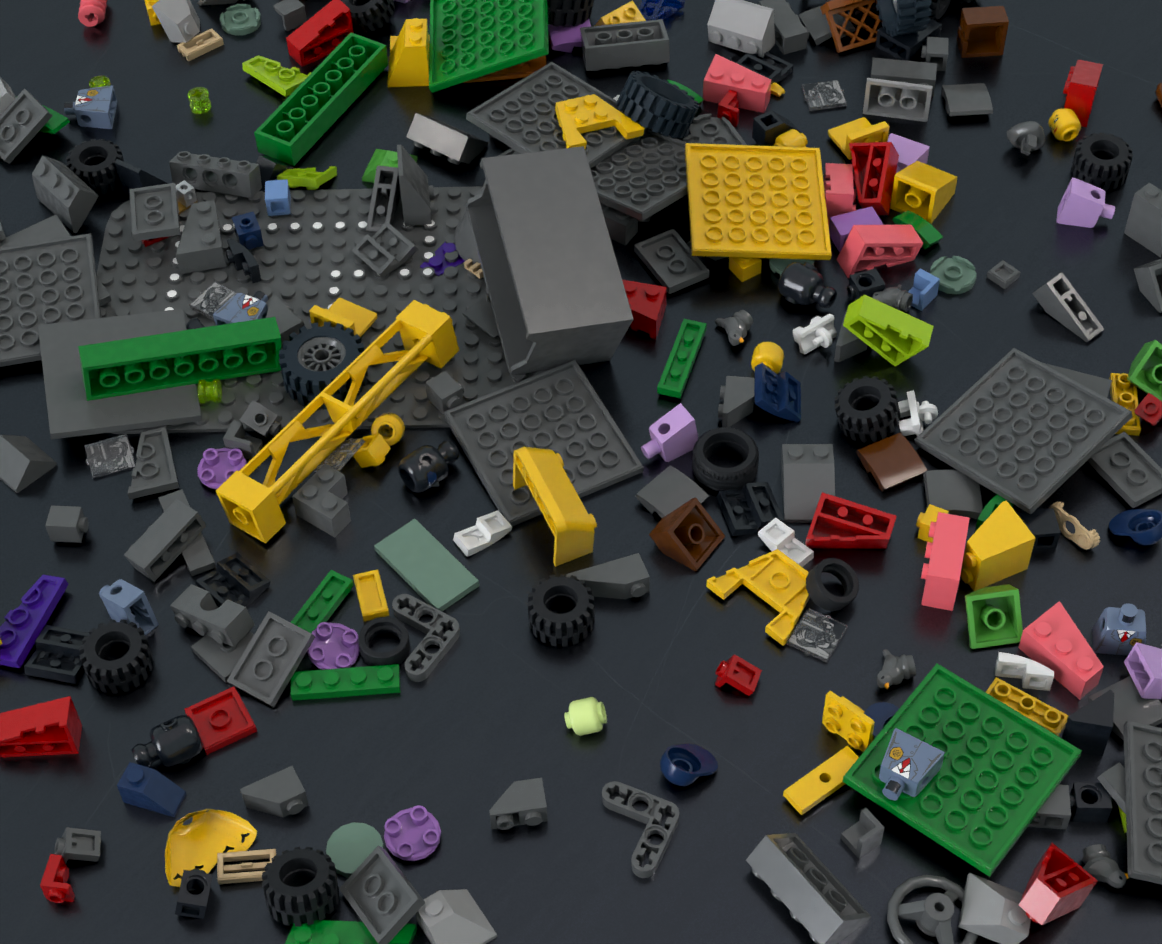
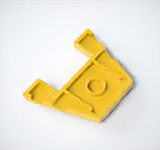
(591, 114)
(774, 580)

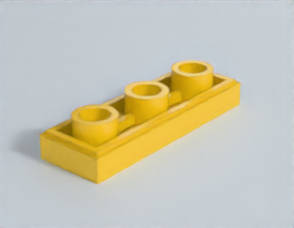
(1125, 394)
(1028, 706)
(811, 790)

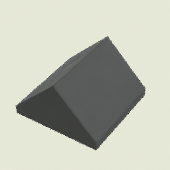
(22, 462)

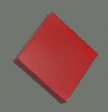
(221, 720)

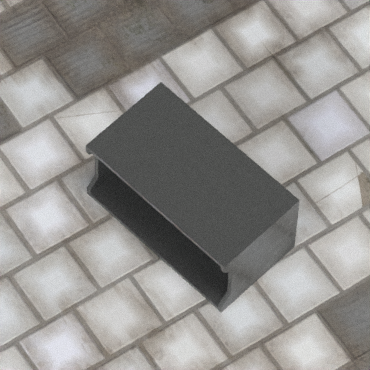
(548, 260)

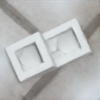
(485, 533)
(781, 537)
(1031, 672)

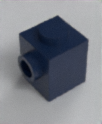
(247, 230)

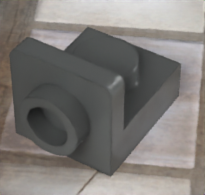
(79, 844)

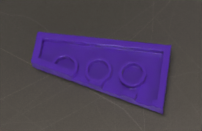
(28, 620)

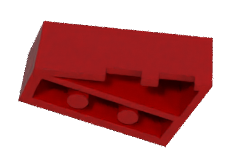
(320, 33)
(1082, 88)
(874, 174)
(647, 306)
(848, 525)
(41, 729)
(1055, 887)

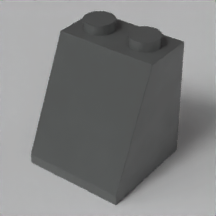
(1145, 218)

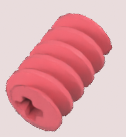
(92, 12)

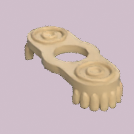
(1082, 537)

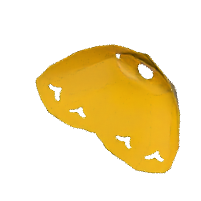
(202, 840)

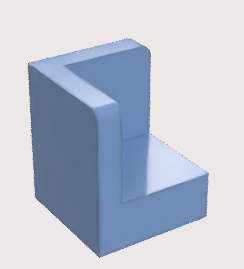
(277, 197)
(924, 289)

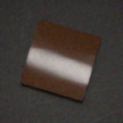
(891, 461)

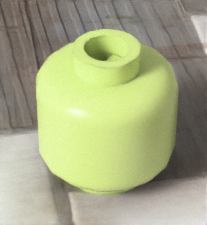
(586, 716)

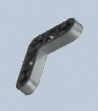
(434, 633)
(651, 816)

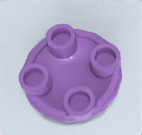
(219, 465)
(333, 646)
(412, 833)

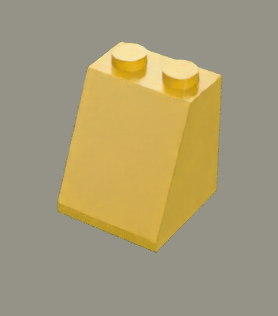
(410, 56)
(922, 190)
(997, 549)

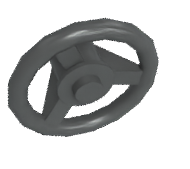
(932, 914)

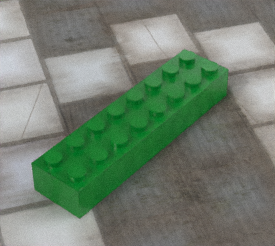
(321, 99)
(180, 358)

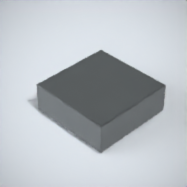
(1003, 274)

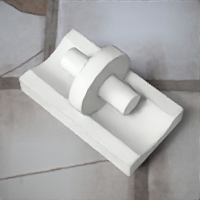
(817, 334)
(918, 414)

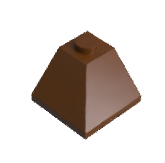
(687, 534)

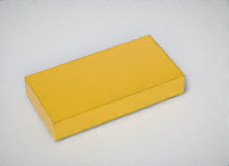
(370, 595)

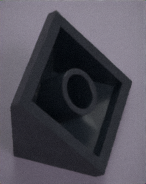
(133, 177)
(1091, 725)

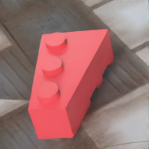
(724, 75)
(839, 189)
(878, 245)
(945, 560)
(1062, 648)

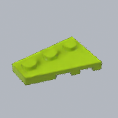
(274, 75)

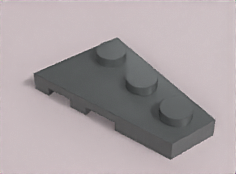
(154, 465)

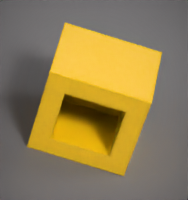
(745, 267)
(372, 451)
(924, 521)

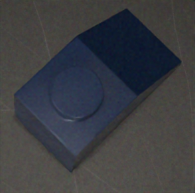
(150, 790)

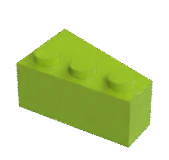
(887, 329)

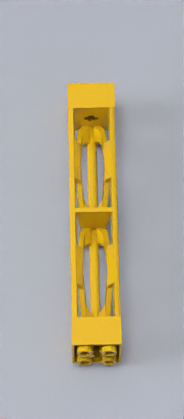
(255, 506)

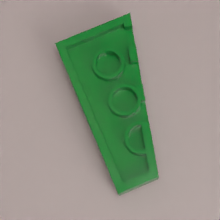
(343, 933)

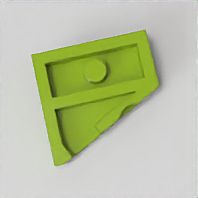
(307, 177)

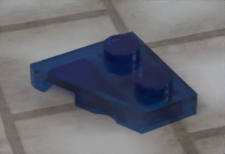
(660, 8)

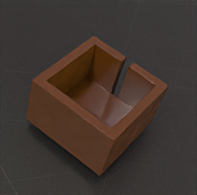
(982, 31)

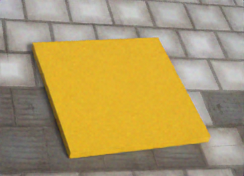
(756, 202)

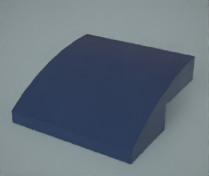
(777, 393)

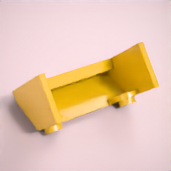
(557, 500)

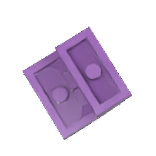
(565, 38)

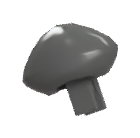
(1027, 136)

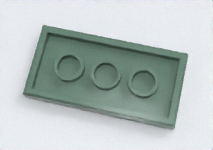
(426, 565)

